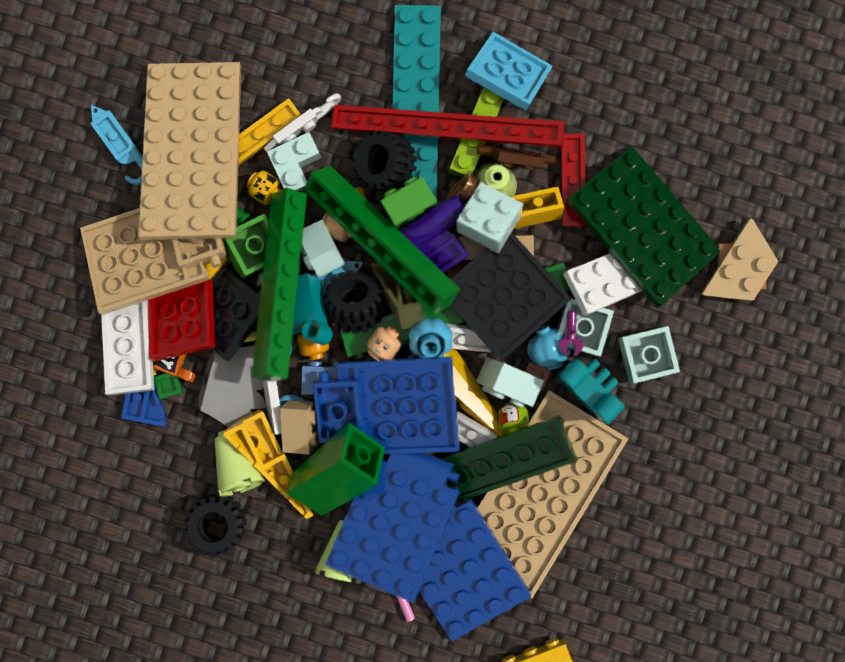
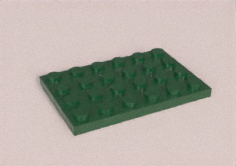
(644, 226)

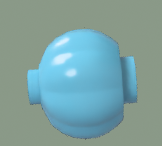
(430, 338)
(544, 348)

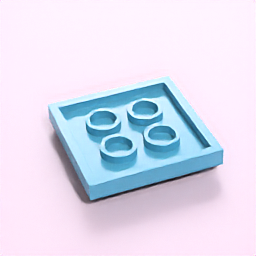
(508, 71)

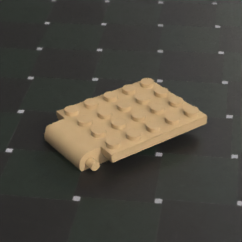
(136, 270)

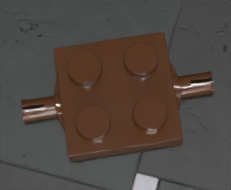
(507, 156)

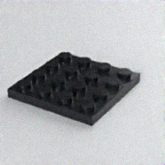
(506, 296)

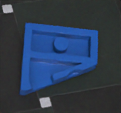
(144, 408)

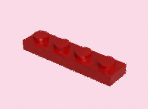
(572, 175)

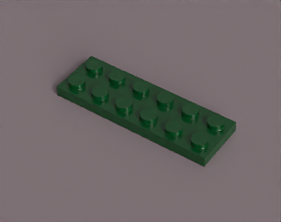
(511, 458)

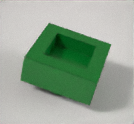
(168, 385)

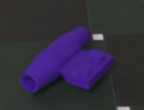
(431, 234)

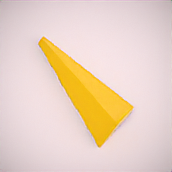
(471, 396)
(257, 443)

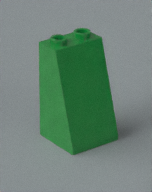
(337, 471)

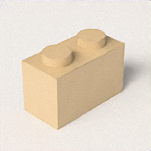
(298, 427)

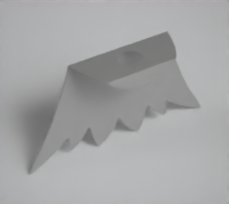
(228, 387)

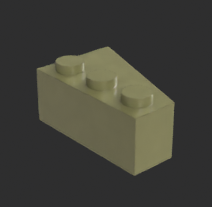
(403, 305)

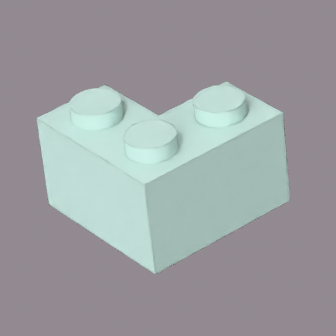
(291, 157)
(320, 249)
(506, 380)

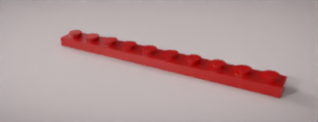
(449, 125)

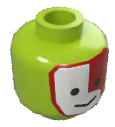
(512, 418)

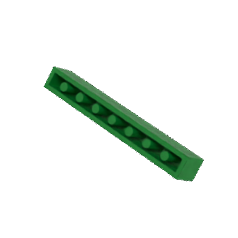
(381, 240)
(279, 286)

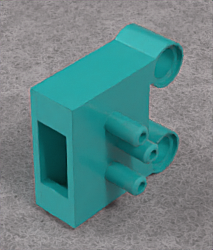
(310, 311)
(589, 391)

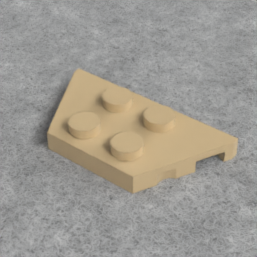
(743, 266)

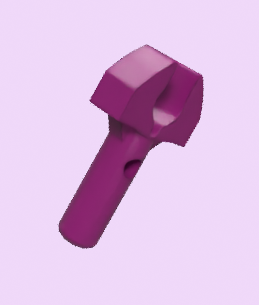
(571, 335)

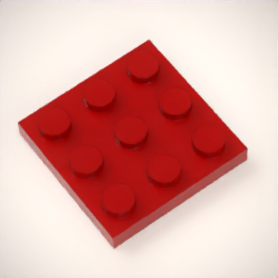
(181, 322)

